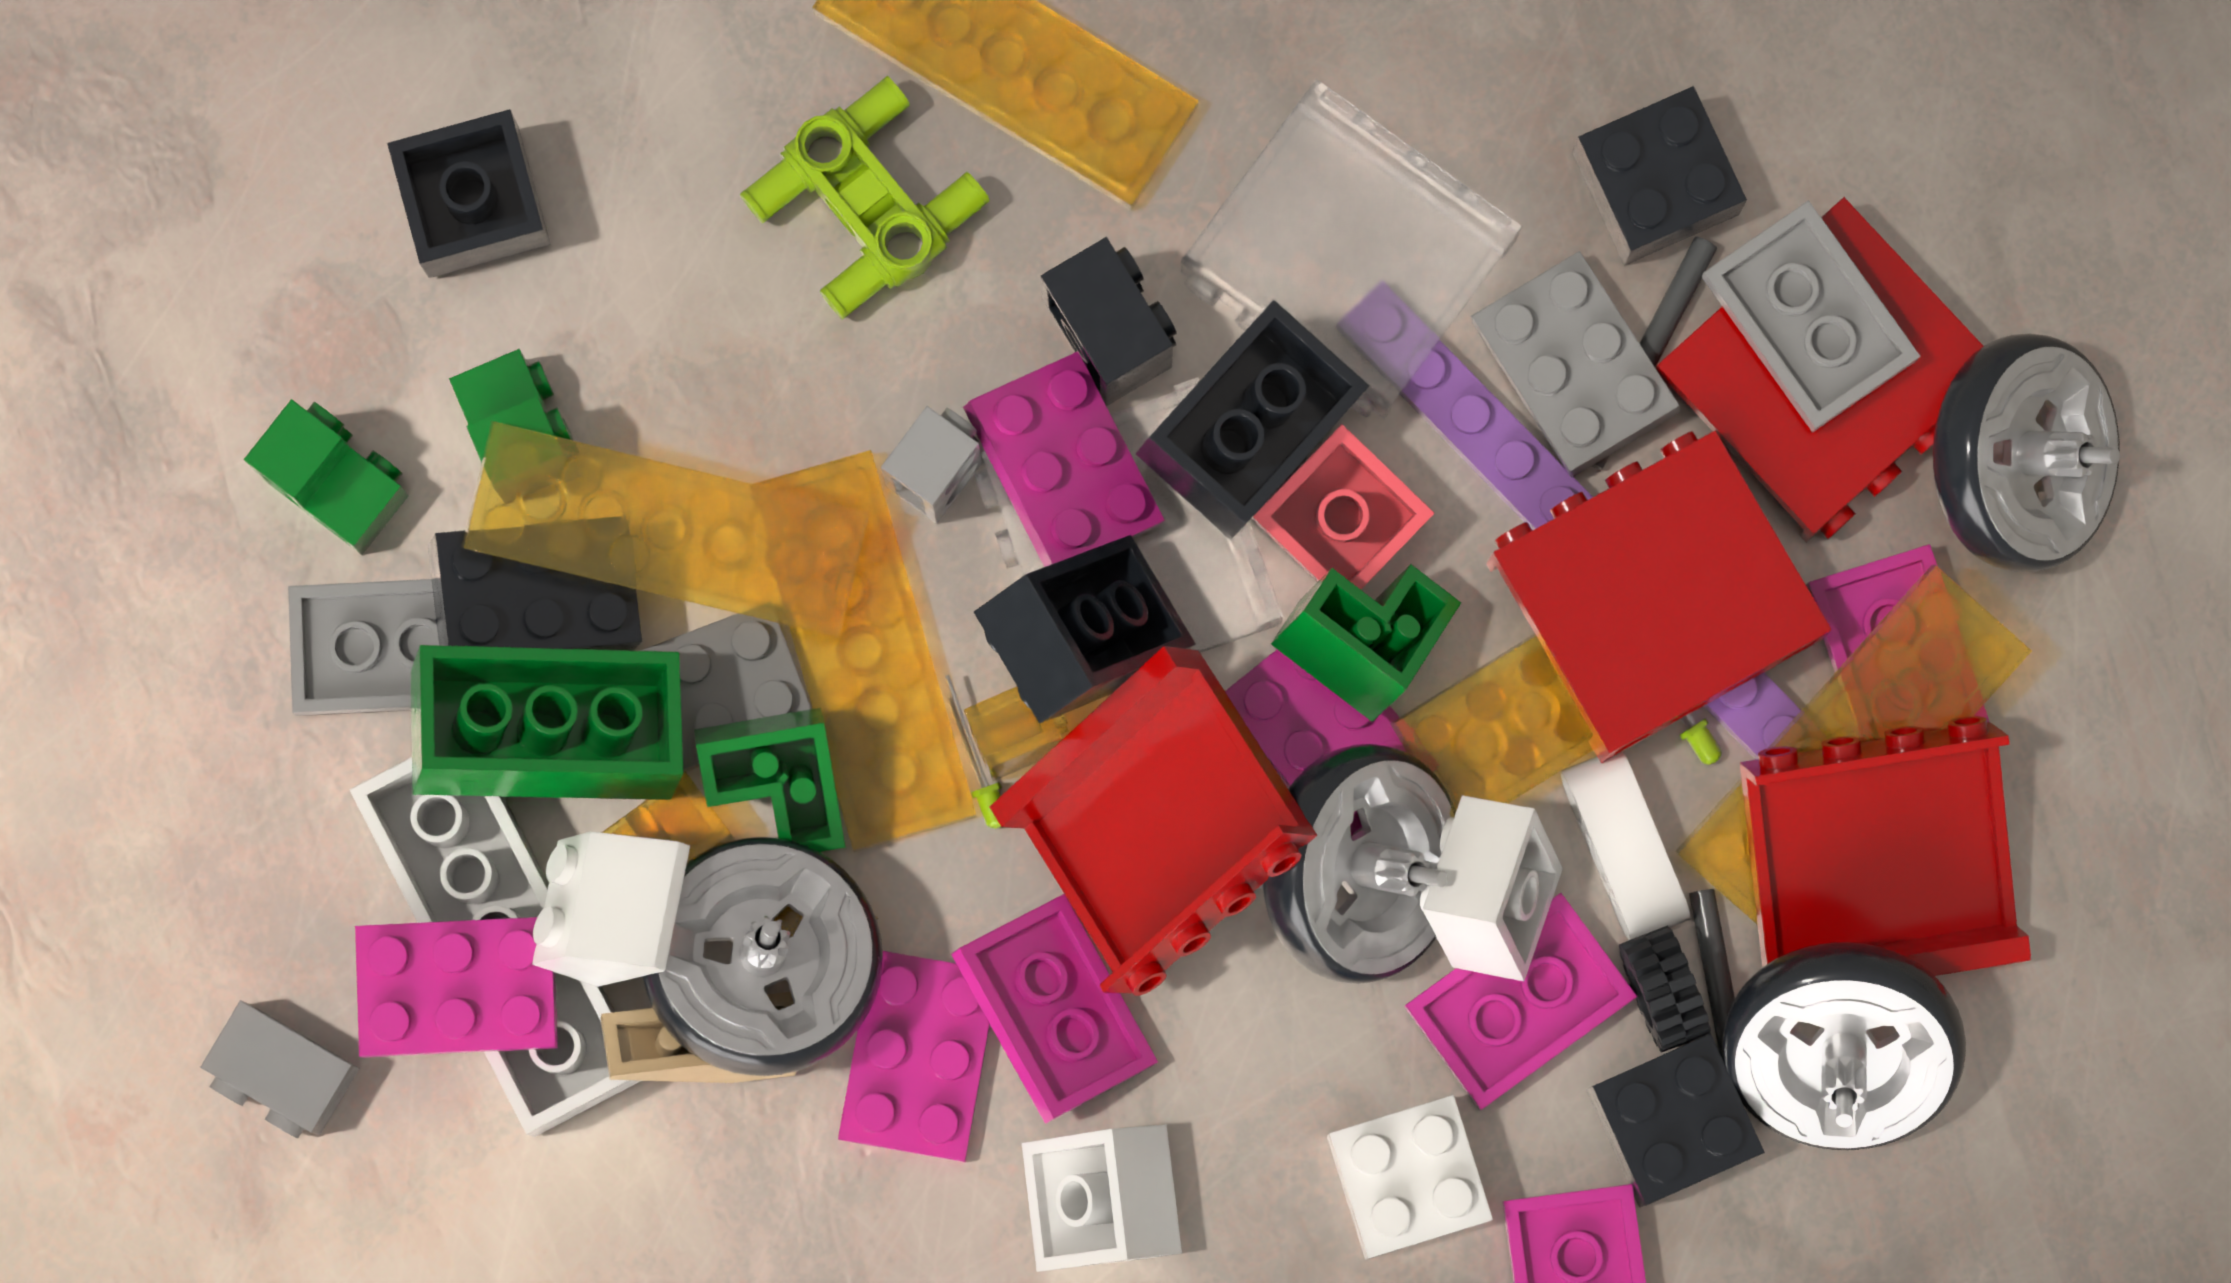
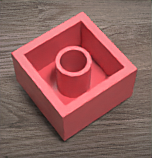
(1343, 511)

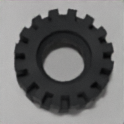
(1665, 988)

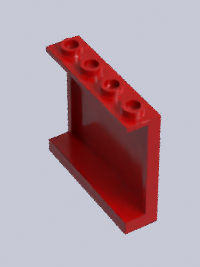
(1857, 450)
(1659, 592)
(1158, 817)
(1886, 847)

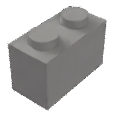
(278, 1069)

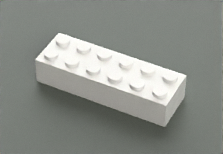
(473, 863)

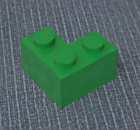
(509, 394)
(316, 469)
(1366, 645)
(780, 759)

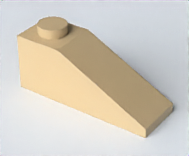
(645, 1051)

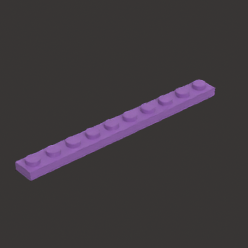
(1534, 483)

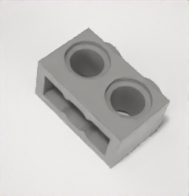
(933, 462)

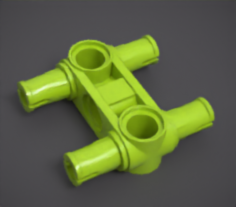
(864, 197)

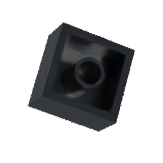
(1659, 175)
(468, 193)
(1108, 320)
(1675, 1120)

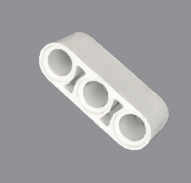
(1625, 845)

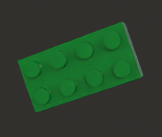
(546, 722)

